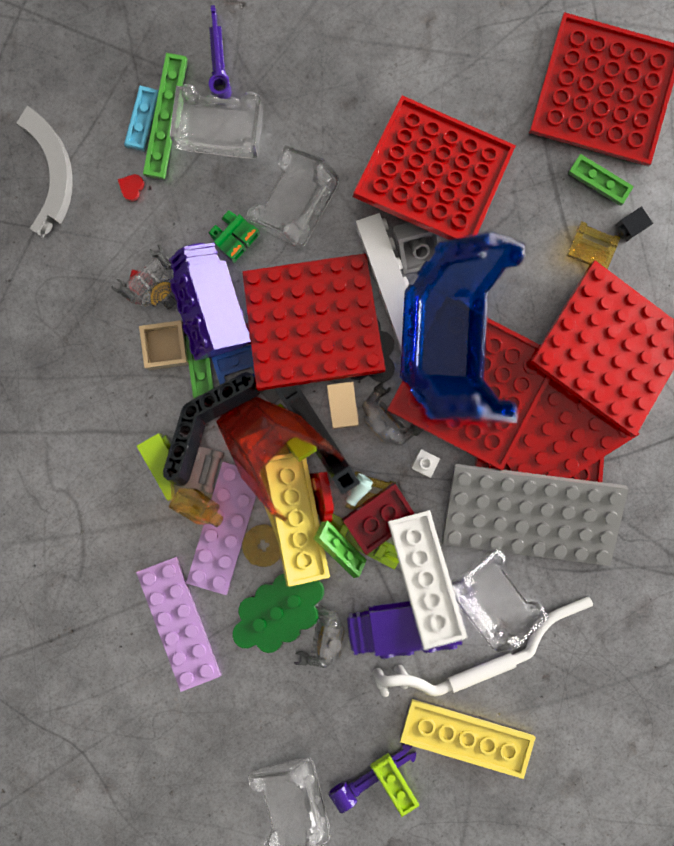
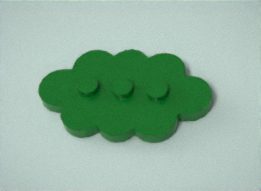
(277, 614)

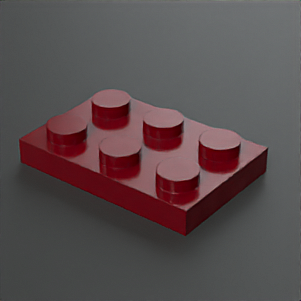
(370, 520)

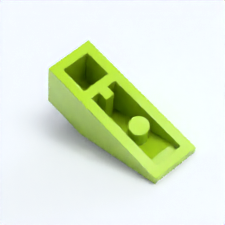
(155, 454)

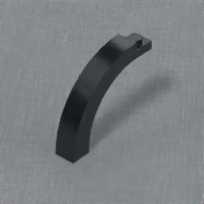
(338, 470)

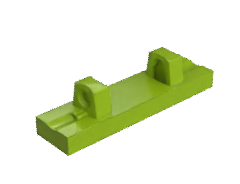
(385, 554)

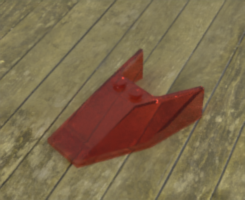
(257, 433)

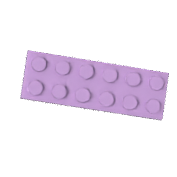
(221, 545)
(178, 624)

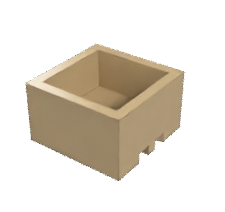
(163, 345)
(343, 405)

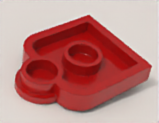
(322, 495)

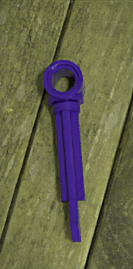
(219, 74)
(345, 795)

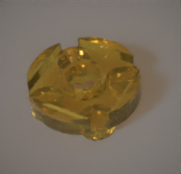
(253, 539)

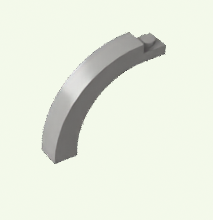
(60, 171)

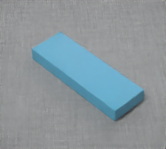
(141, 119)

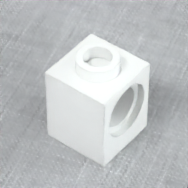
(425, 463)

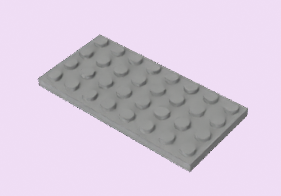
(534, 514)

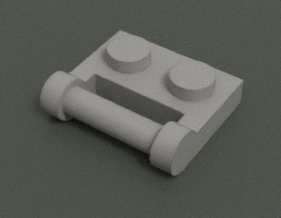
(198, 468)

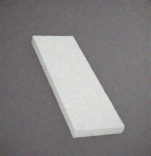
(427, 580)

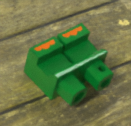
(238, 228)

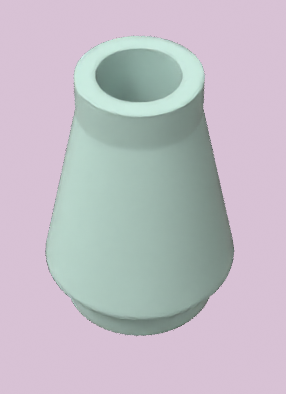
(359, 491)

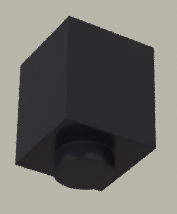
(633, 224)

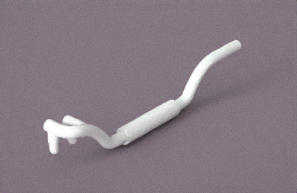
(483, 671)

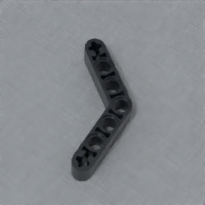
(178, 467)

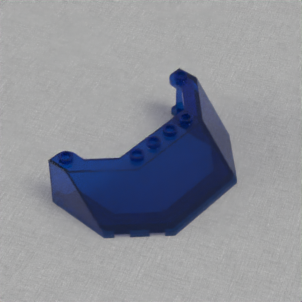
(448, 328)

